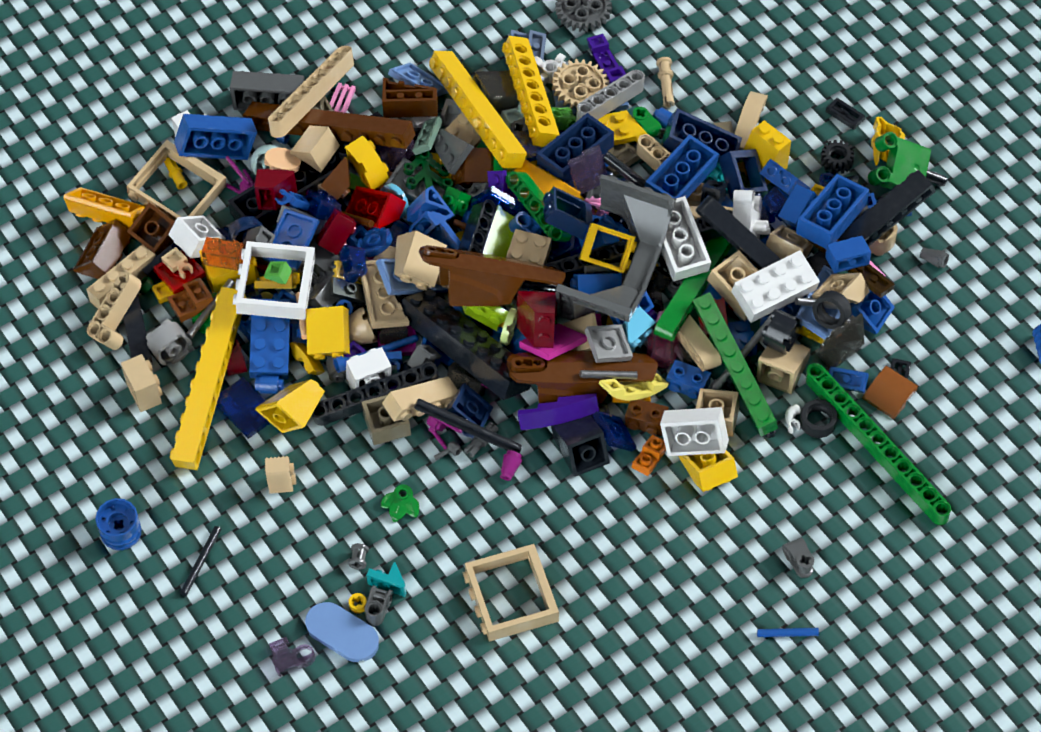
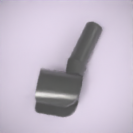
(452, 447)

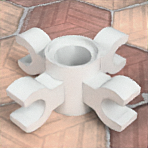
(549, 67)

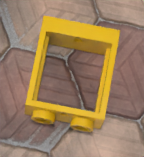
(589, 240)

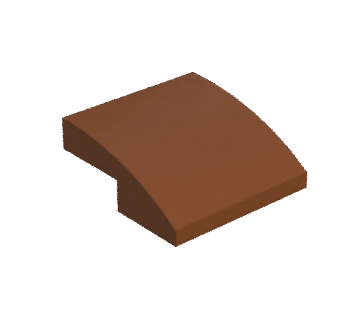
(191, 300)
(890, 392)

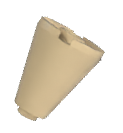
(360, 328)

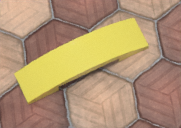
(634, 390)

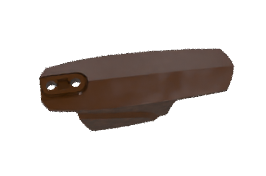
(484, 278)
(561, 374)

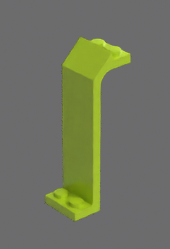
(497, 245)

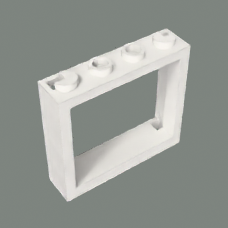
(274, 308)

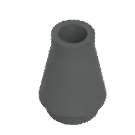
(936, 257)

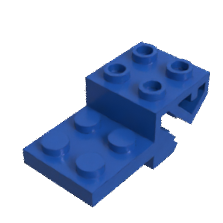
(430, 218)

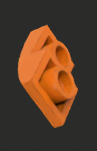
(650, 455)

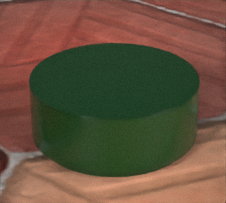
(147, 283)

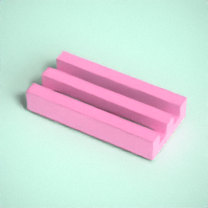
(346, 88)

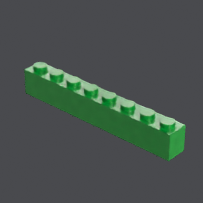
(735, 364)

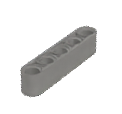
(612, 95)

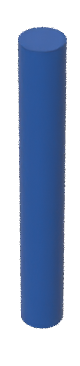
(788, 632)

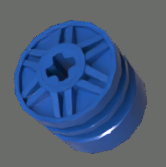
(118, 524)

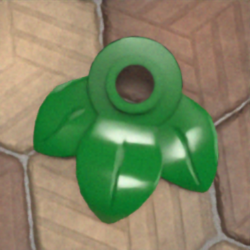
(398, 505)

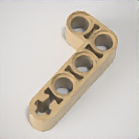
(112, 311)

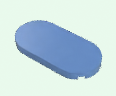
(342, 632)

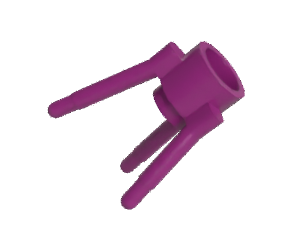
(247, 181)
(437, 425)

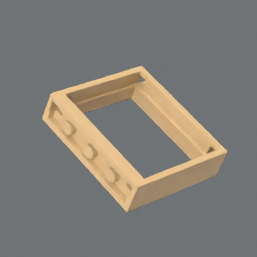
(191, 163)
(521, 624)

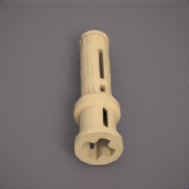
(665, 75)

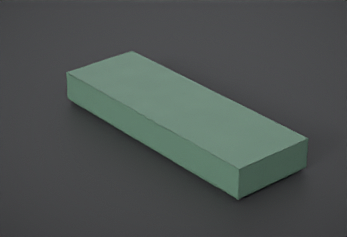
(427, 135)

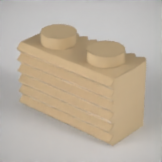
(280, 474)

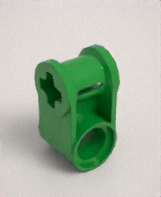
(646, 121)

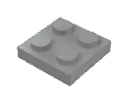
(608, 343)

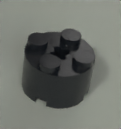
(781, 332)

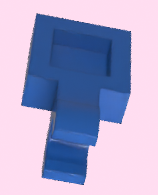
(296, 200)

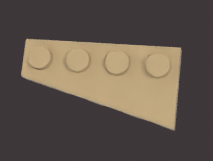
(382, 308)

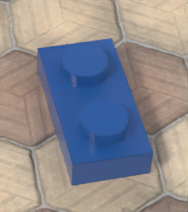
(850, 379)

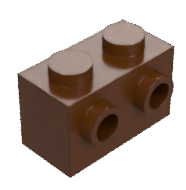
(645, 416)

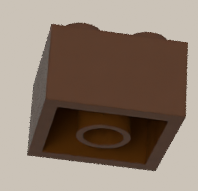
(152, 229)

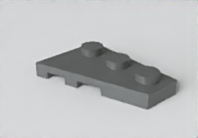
(451, 150)

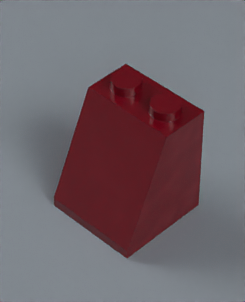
(537, 317)

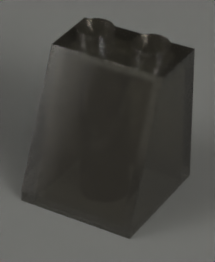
(498, 89)

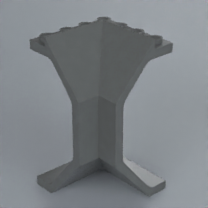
(647, 220)

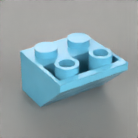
(638, 328)

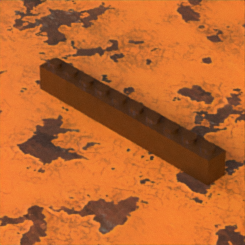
(344, 126)

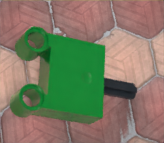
(902, 159)

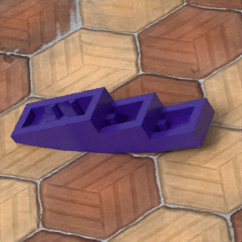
(559, 412)

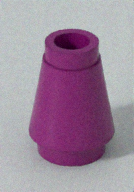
(510, 464)

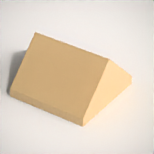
(316, 147)

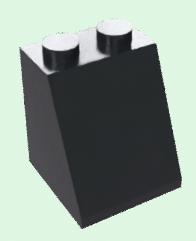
(581, 444)

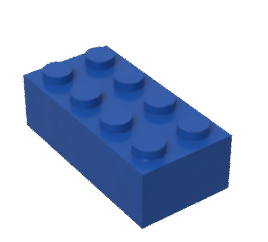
(215, 136)
(684, 169)
(832, 211)
(269, 345)

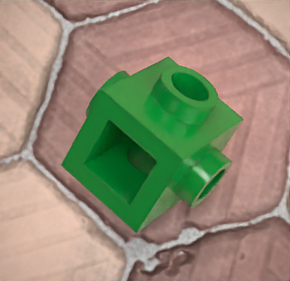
(456, 200)

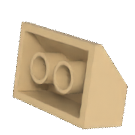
(726, 274)

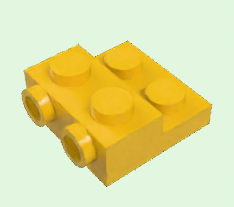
(264, 283)

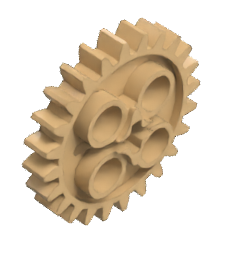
(577, 80)

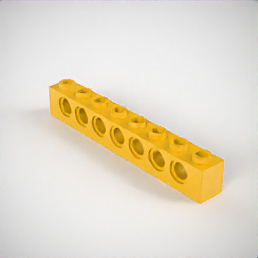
(530, 91)

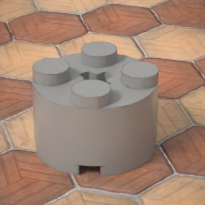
(168, 342)

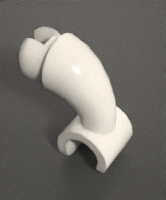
(790, 413)

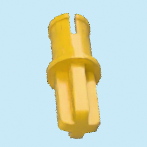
(175, 173)

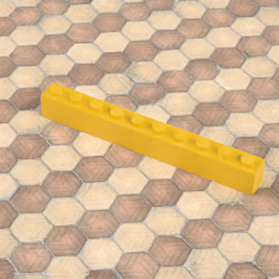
(477, 109)
(207, 382)

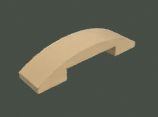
(750, 116)

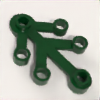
(424, 160)

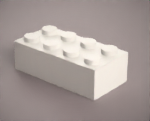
(683, 244)
(775, 286)

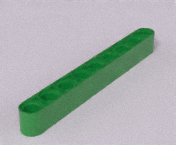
(690, 289)

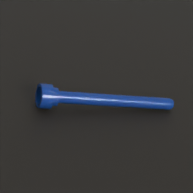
(340, 362)

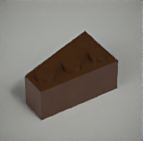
(408, 100)

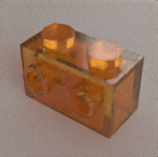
(222, 253)

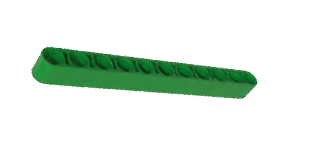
(881, 450)

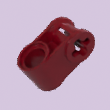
(236, 362)

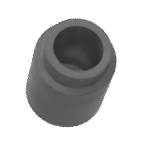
(333, 374)

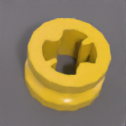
(355, 598)

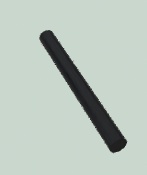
(200, 561)

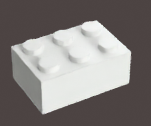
(694, 431)

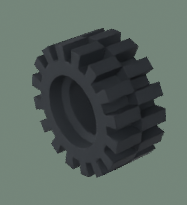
(840, 149)

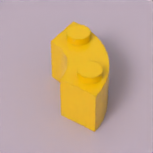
(367, 162)

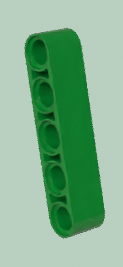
(520, 184)

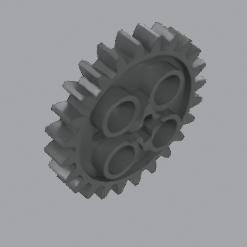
(583, 13)

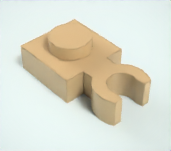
(177, 261)

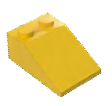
(710, 469)

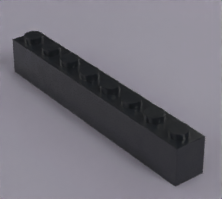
(884, 214)

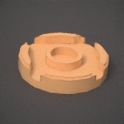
(281, 159)

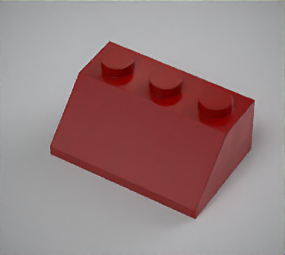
(376, 206)

